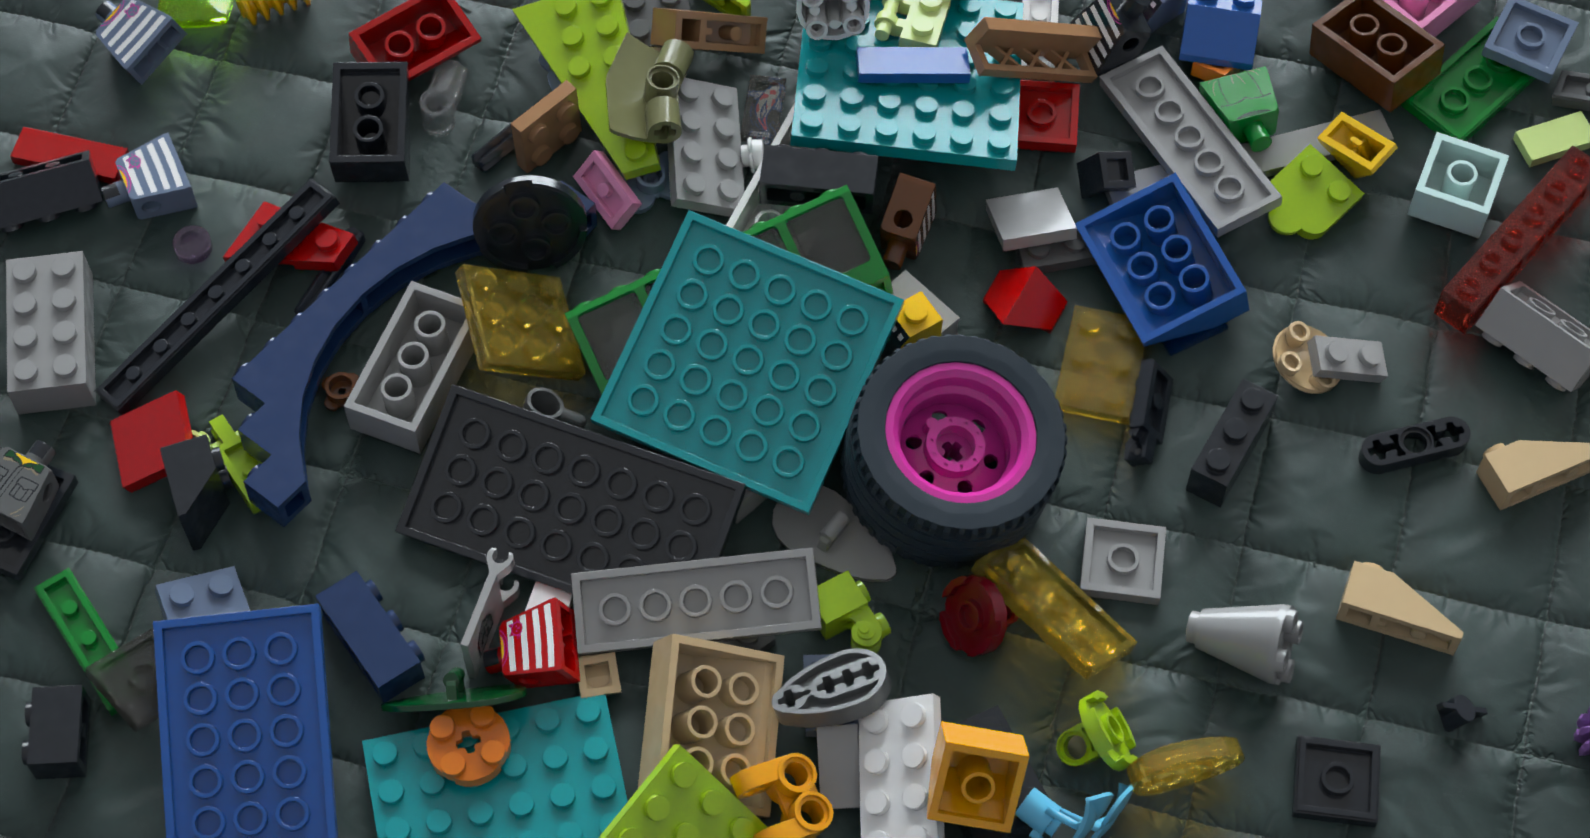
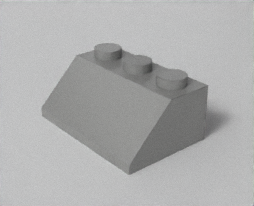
(1538, 335)

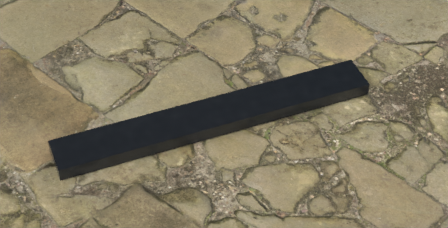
(216, 297)

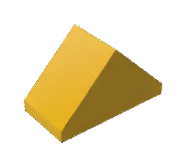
(1356, 145)

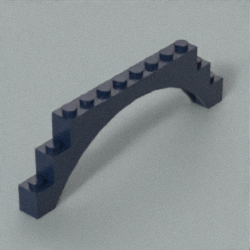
(288, 370)

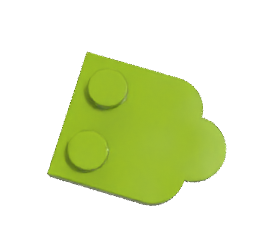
(1312, 196)

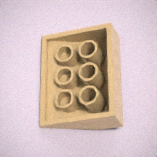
(714, 706)

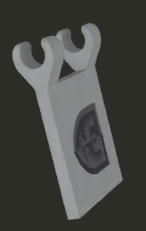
(488, 612)

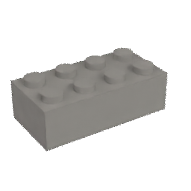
(50, 332)
(412, 369)

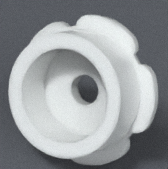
(752, 153)

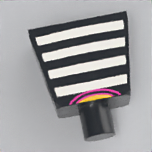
(1122, 31)

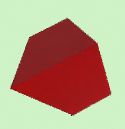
(1025, 299)

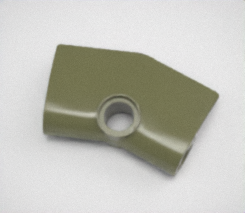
(645, 89)

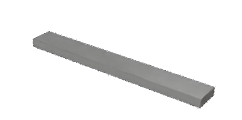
(1271, 160)

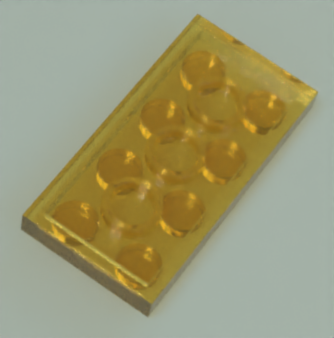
(1055, 608)

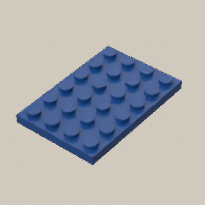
(245, 725)

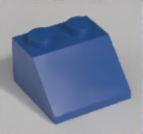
(1221, 32)

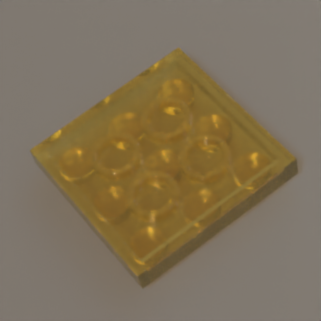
(519, 323)

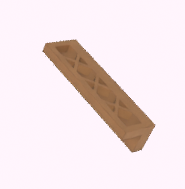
(1028, 41)

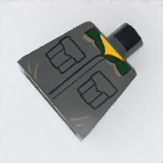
(26, 488)

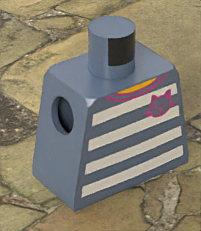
(137, 35)
(151, 180)

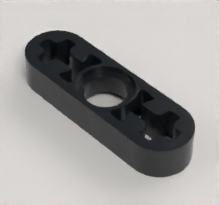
(1425, 432)

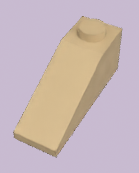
(1530, 468)
(1391, 607)

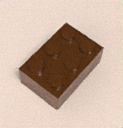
(1377, 50)

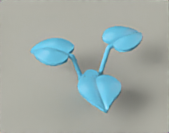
(1047, 816)

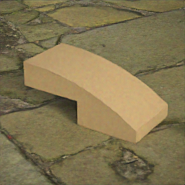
(598, 675)

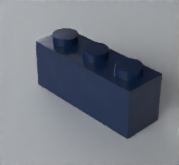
(372, 635)

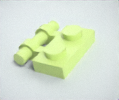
(923, 21)

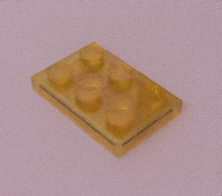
(1099, 366)

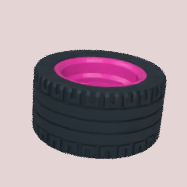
(968, 384)

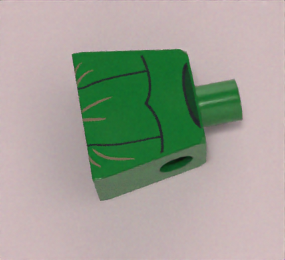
(1245, 105)

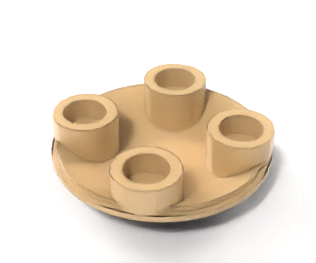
(1293, 359)

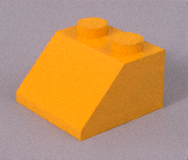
(976, 776)

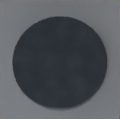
(529, 223)

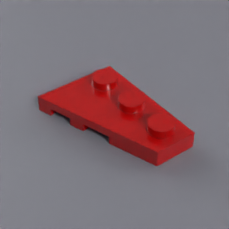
(322, 249)

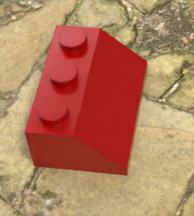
(415, 33)

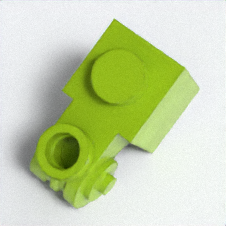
(846, 607)

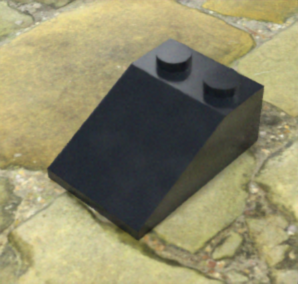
(370, 122)

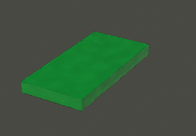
(1467, 90)

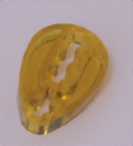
(1183, 764)

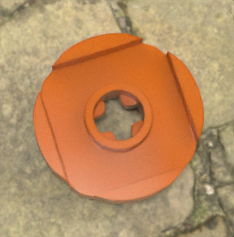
(489, 754)

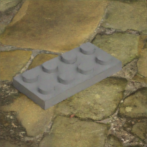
(707, 155)

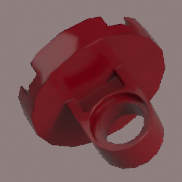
(974, 615)

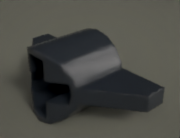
(1458, 712)

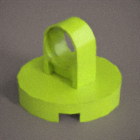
(1103, 731)

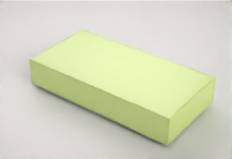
(1553, 138)

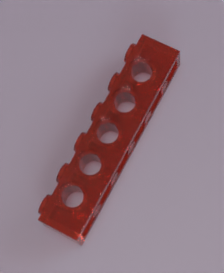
(1516, 241)

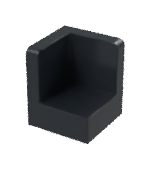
(1106, 173)

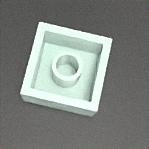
(1458, 185)

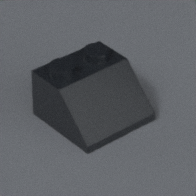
(197, 486)

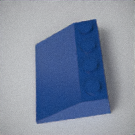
(1163, 263)

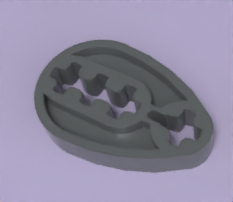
(822, 709)

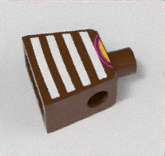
(907, 220)

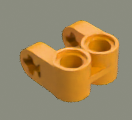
(792, 799)

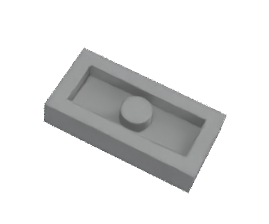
(1347, 359)

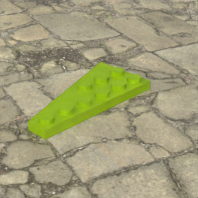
(579, 46)

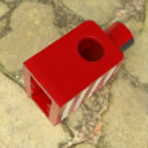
(537, 647)

